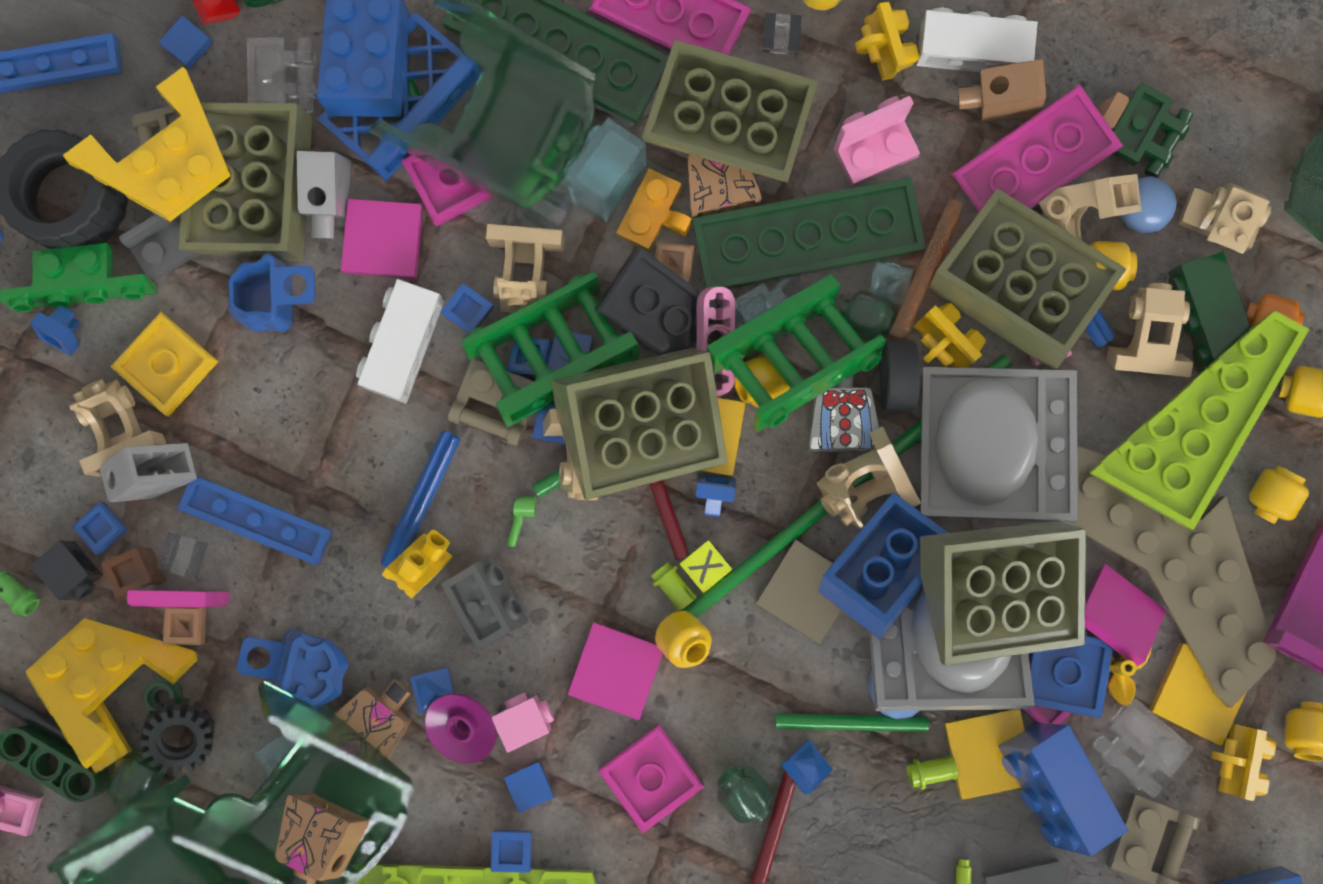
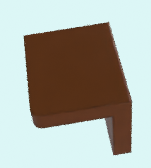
(133, 571)

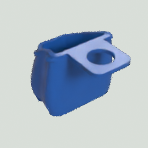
(263, 293)
(299, 665)

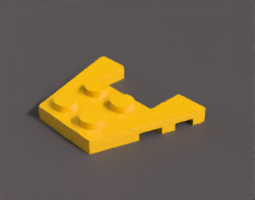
(170, 167)
(88, 668)

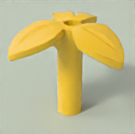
(1121, 684)

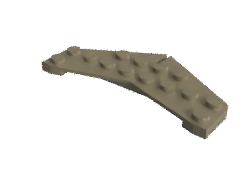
(1196, 574)

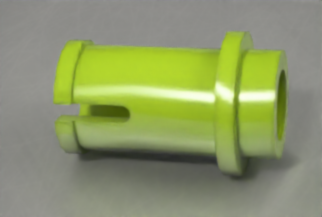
(673, 586)
(931, 771)

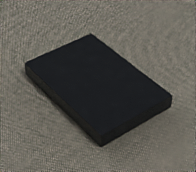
(653, 304)

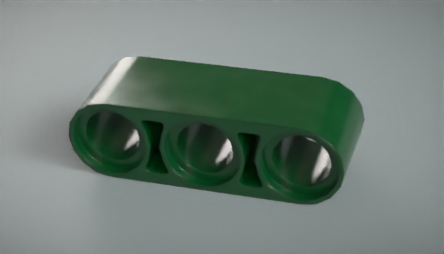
(35, 763)

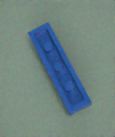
(59, 62)
(255, 520)

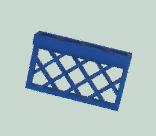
(428, 108)

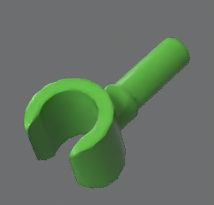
(523, 507)

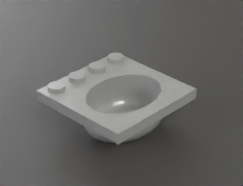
(999, 444)
(912, 677)

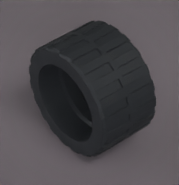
(20, 178)

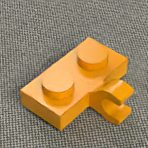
(652, 211)

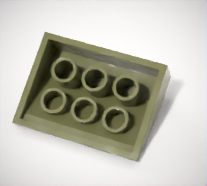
(730, 110)
(258, 204)
(1026, 279)
(641, 421)
(1005, 590)

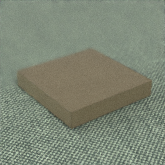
(794, 593)

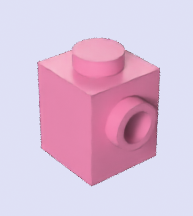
(523, 721)

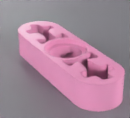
(724, 313)

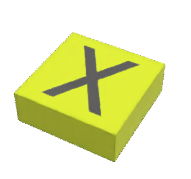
(705, 566)

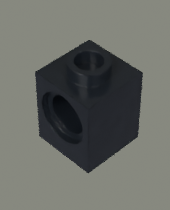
(67, 571)

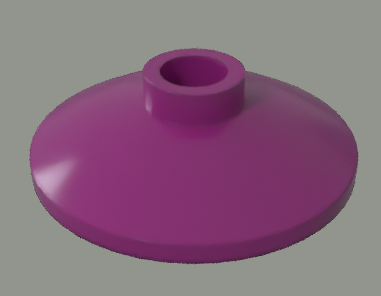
(454, 738)

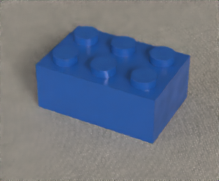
(363, 58)
(880, 566)
(1062, 788)

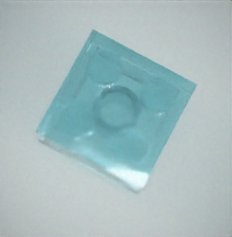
(605, 169)

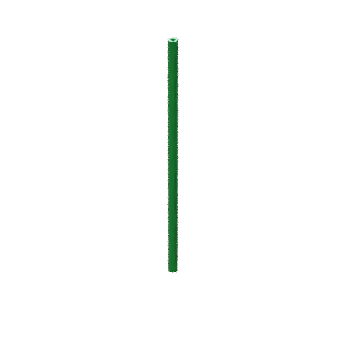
(799, 526)

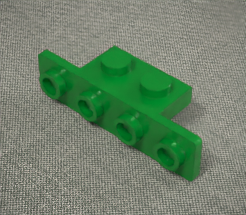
(75, 276)

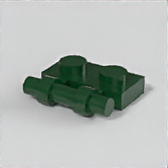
(1139, 123)

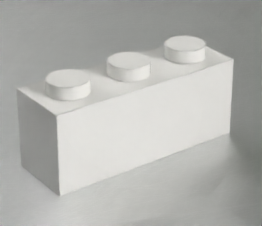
(974, 40)
(400, 340)

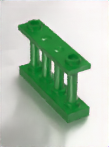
(790, 318)
(521, 403)

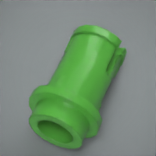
(17, 596)

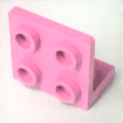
(876, 141)

